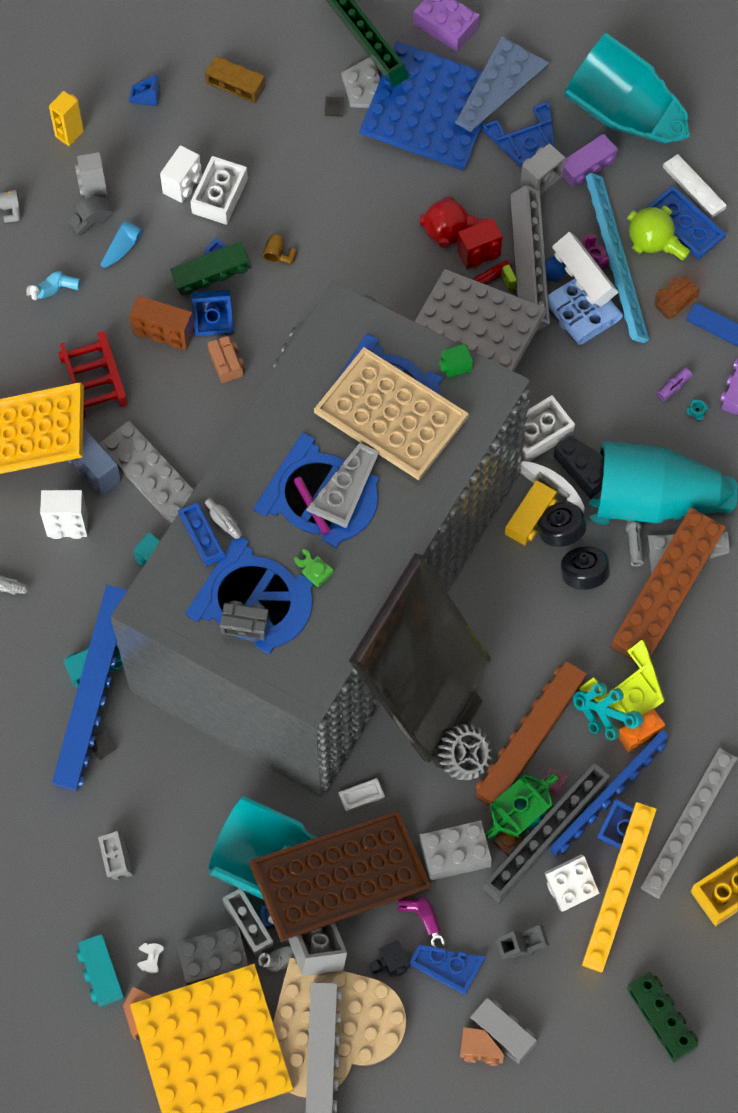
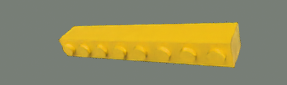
(618, 887)

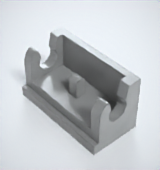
(115, 855)

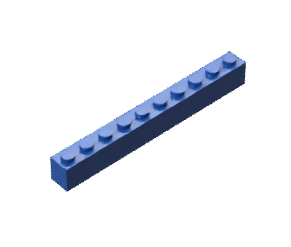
(89, 696)

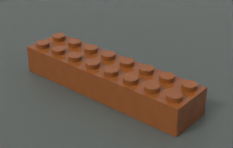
(669, 583)

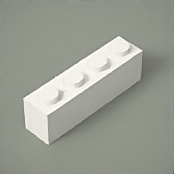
(584, 269)

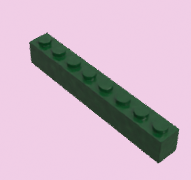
(370, 40)

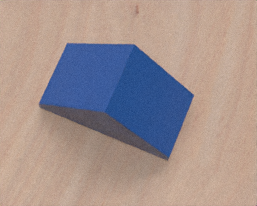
(146, 92)

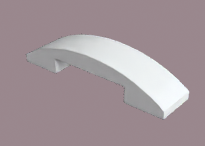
(535, 471)

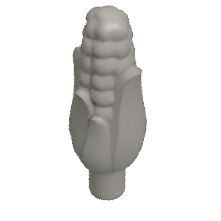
(223, 518)
(12, 586)

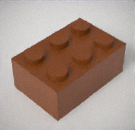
(161, 322)

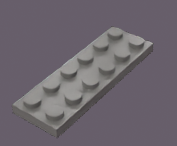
(147, 470)

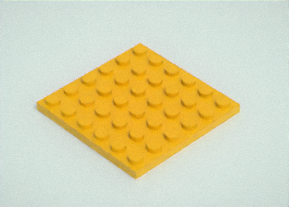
(212, 1045)

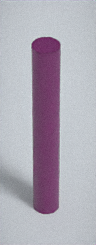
(308, 500)

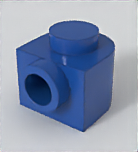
(554, 269)

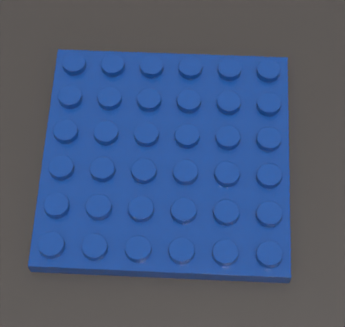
(424, 108)

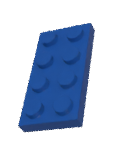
(690, 223)

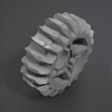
(475, 754)

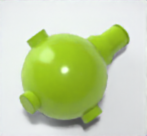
(654, 231)

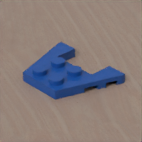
(524, 142)

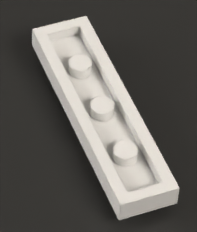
(694, 186)

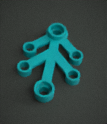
(584, 702)

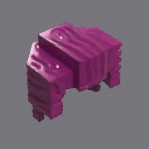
(597, 252)

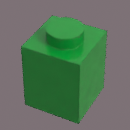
(455, 361)

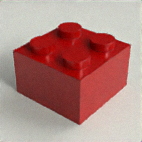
(479, 243)

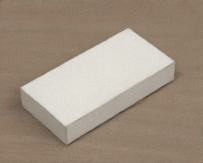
(361, 795)

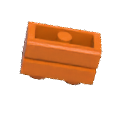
(636, 737)

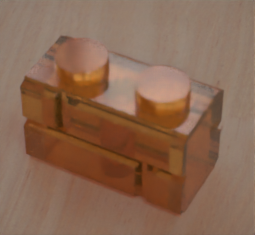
(676, 297)

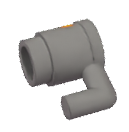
(10, 200)

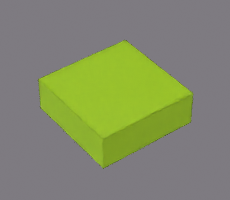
(509, 278)

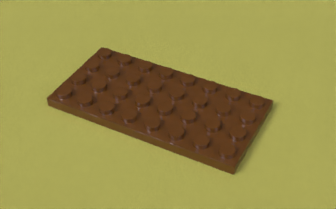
(339, 875)

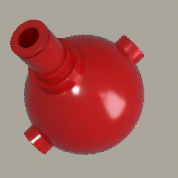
(445, 220)

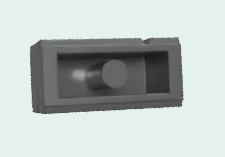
(244, 620)

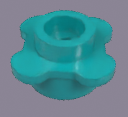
(697, 404)

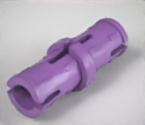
(674, 384)

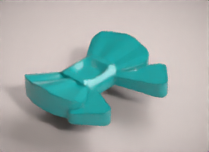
(602, 521)

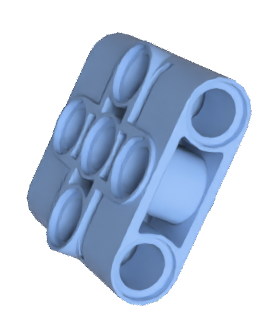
(580, 324)

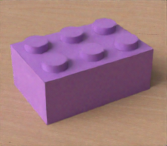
(446, 21)

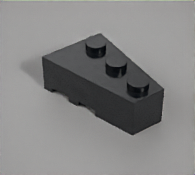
(581, 464)

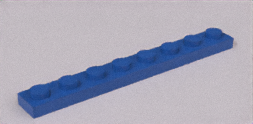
(604, 800)

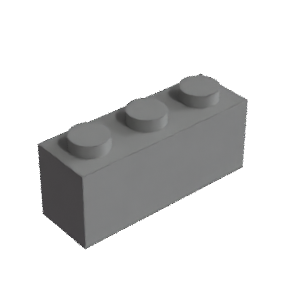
(91, 176)
(248, 922)
(504, 1030)

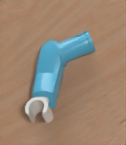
(52, 285)

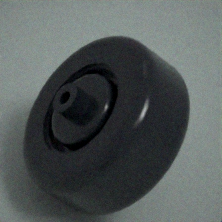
(562, 524)
(585, 568)

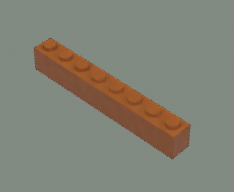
(532, 733)

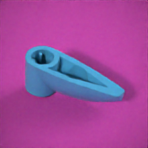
(123, 241)

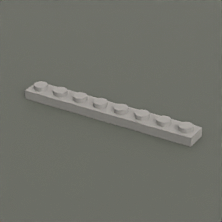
(688, 823)

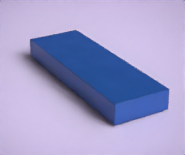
(714, 323)
(201, 533)

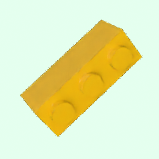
(66, 118)
(524, 521)

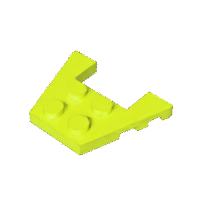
(640, 690)

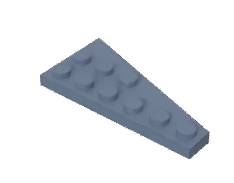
(501, 79)

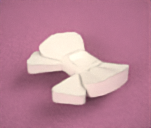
(150, 965)

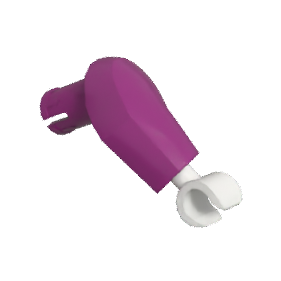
(426, 913)

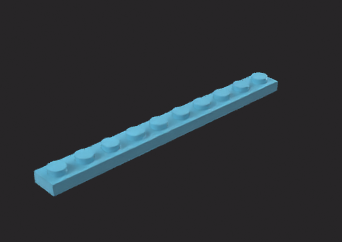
(617, 258)

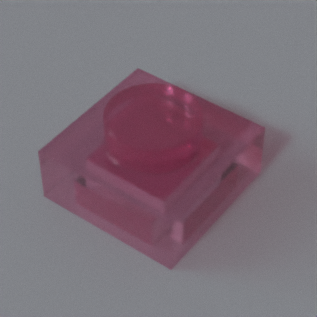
(557, 786)

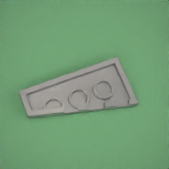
(341, 494)
(658, 543)

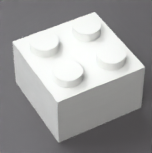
(181, 174)

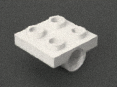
(571, 883)

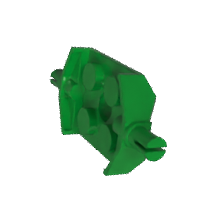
(512, 820)

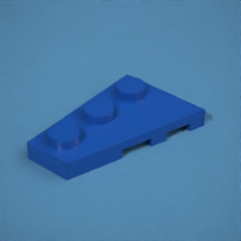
(447, 967)

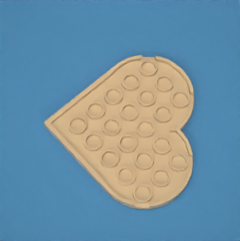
(368, 1027)

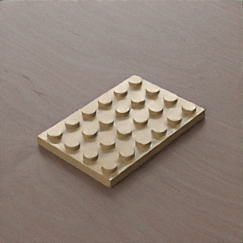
(391, 413)

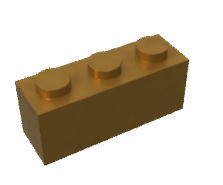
(235, 79)

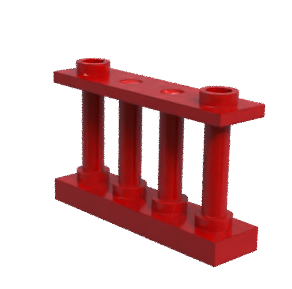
(106, 361)

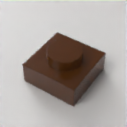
(507, 843)

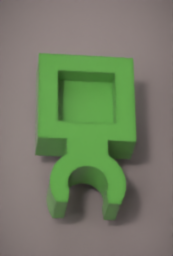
(315, 570)

